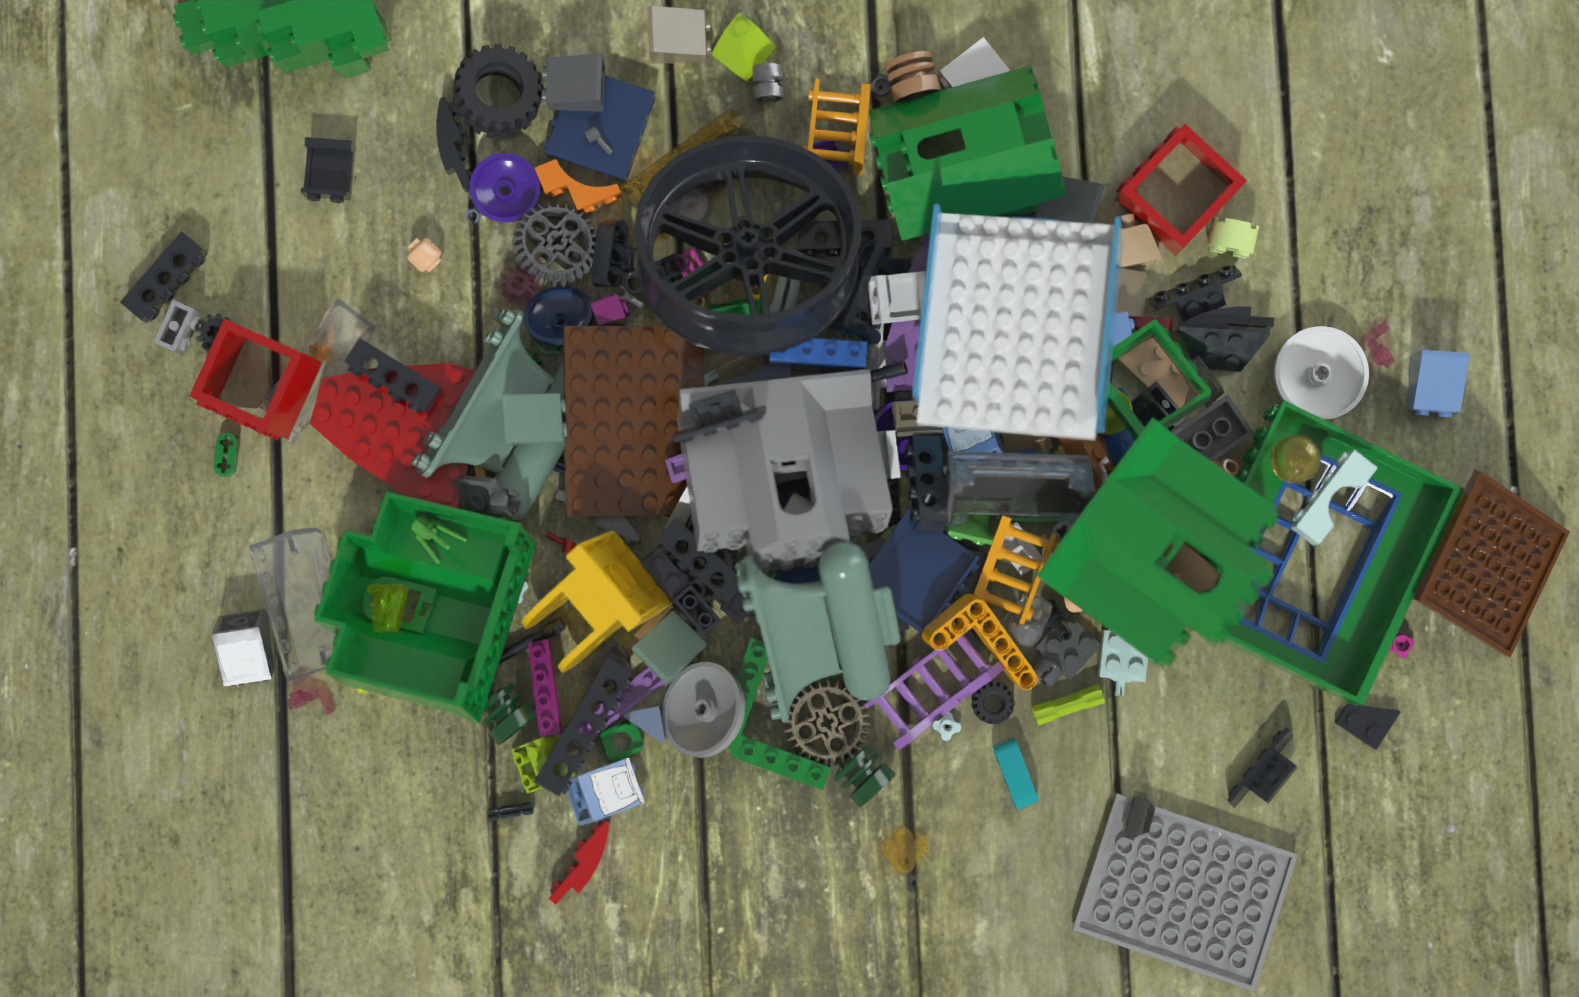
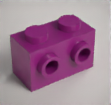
(610, 311)

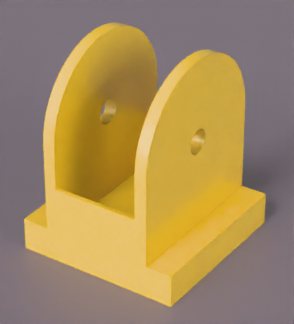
(608, 591)

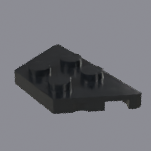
(1223, 345)

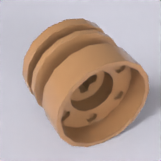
(912, 75)

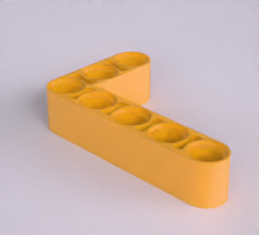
(989, 636)

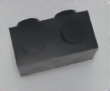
(1154, 404)

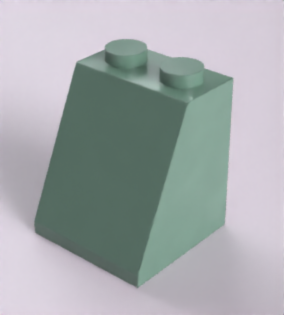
(533, 418)
(670, 646)

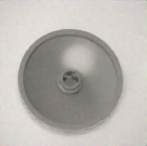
(703, 709)

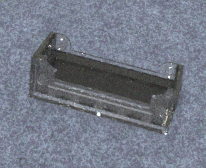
(1017, 485)

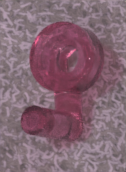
(1381, 355)
(301, 698)

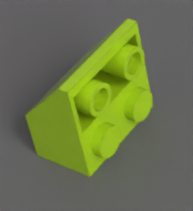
(531, 758)

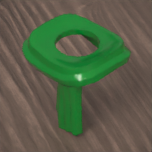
(613, 753)

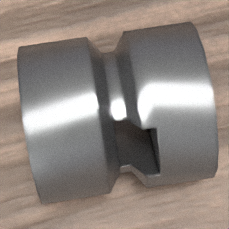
(767, 79)

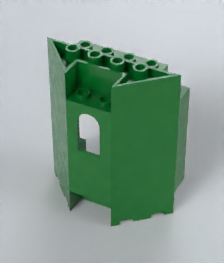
(1006, 160)

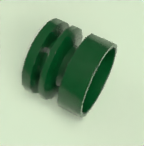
(506, 714)
(863, 775)

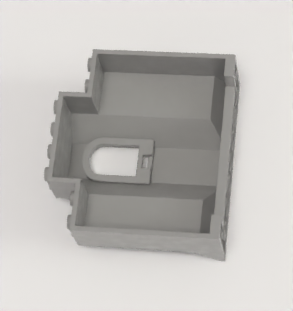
(810, 420)

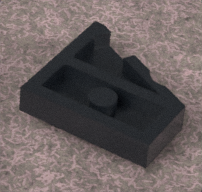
(1367, 723)

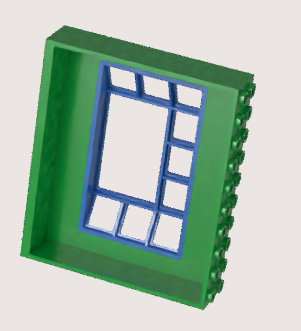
(1385, 571)

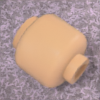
(424, 254)

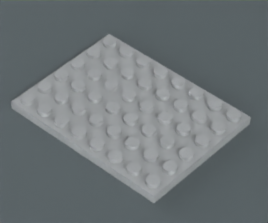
(1186, 894)

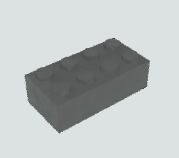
(1215, 429)

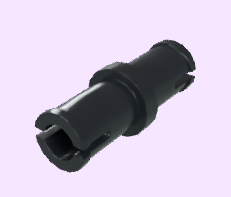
(1058, 622)

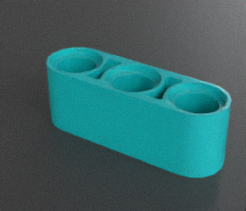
(1015, 773)

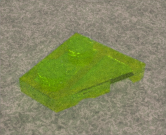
(387, 606)

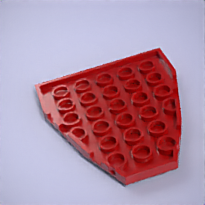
(388, 434)

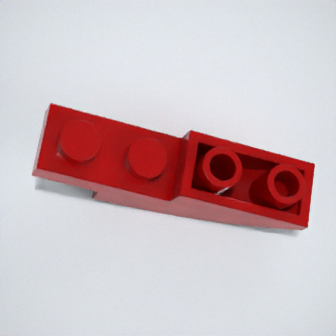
(589, 855)

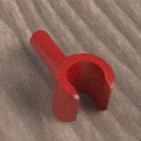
(568, 545)

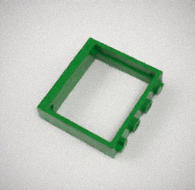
(1175, 354)

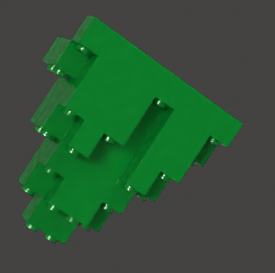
(287, 30)

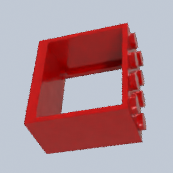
(1146, 214)
(288, 397)

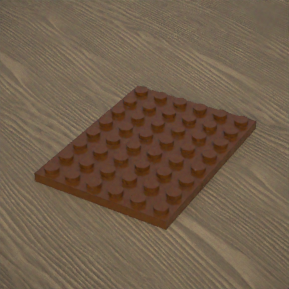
(623, 416)

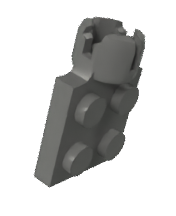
(485, 497)
(1064, 657)

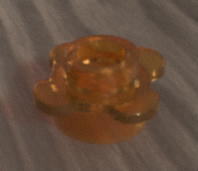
(320, 352)

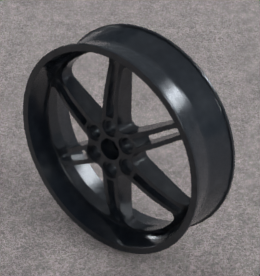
(747, 245)

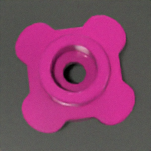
(1407, 642)

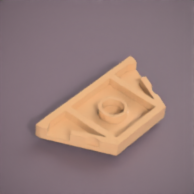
(1151, 364)

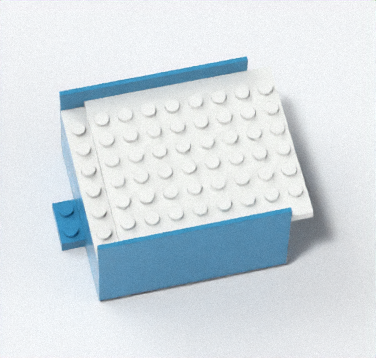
(1018, 325)

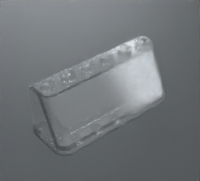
(291, 580)

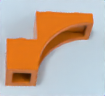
(585, 197)

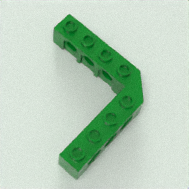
(761, 754)

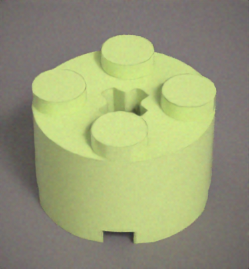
(1232, 236)

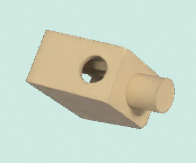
(1138, 244)

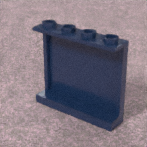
(620, 126)
(921, 572)

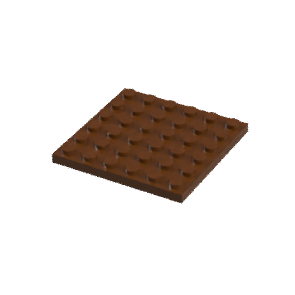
(1491, 564)

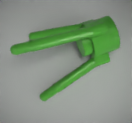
(427, 529)

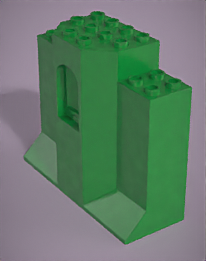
(1115, 549)
(471, 597)

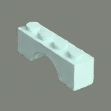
(1314, 521)

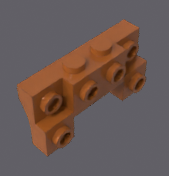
(1091, 448)

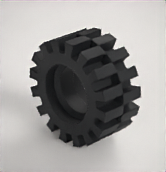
(1007, 703)

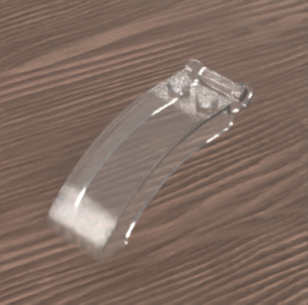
(339, 331)

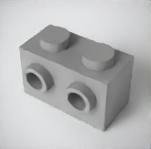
(177, 327)

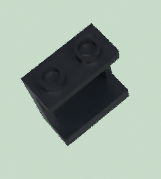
(328, 169)

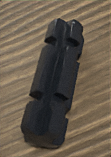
(510, 811)

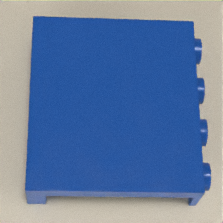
(823, 356)

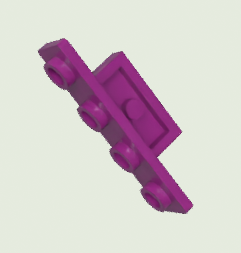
(545, 688)

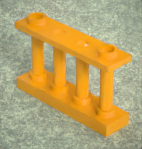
(858, 119)
(998, 551)

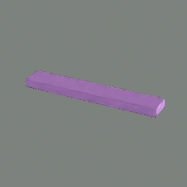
(640, 688)

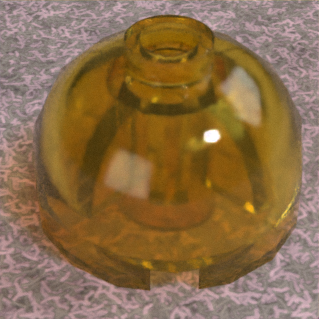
(1295, 459)

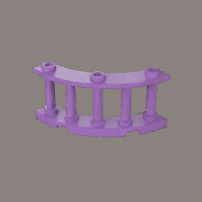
(945, 700)

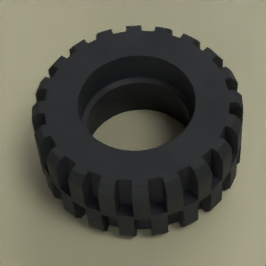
(502, 63)

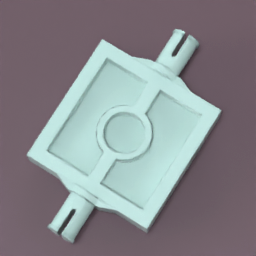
(1120, 662)

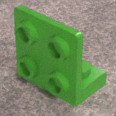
(973, 529)

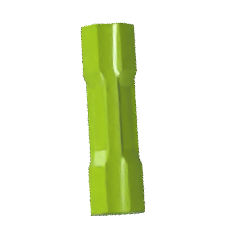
(1068, 704)

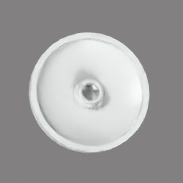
(1321, 372)

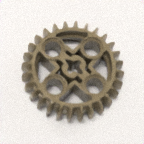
(847, 748)

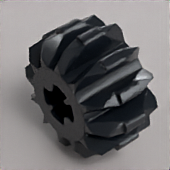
(209, 329)

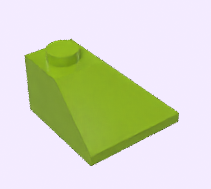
(742, 47)

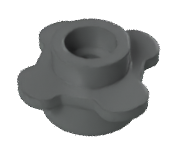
(881, 80)

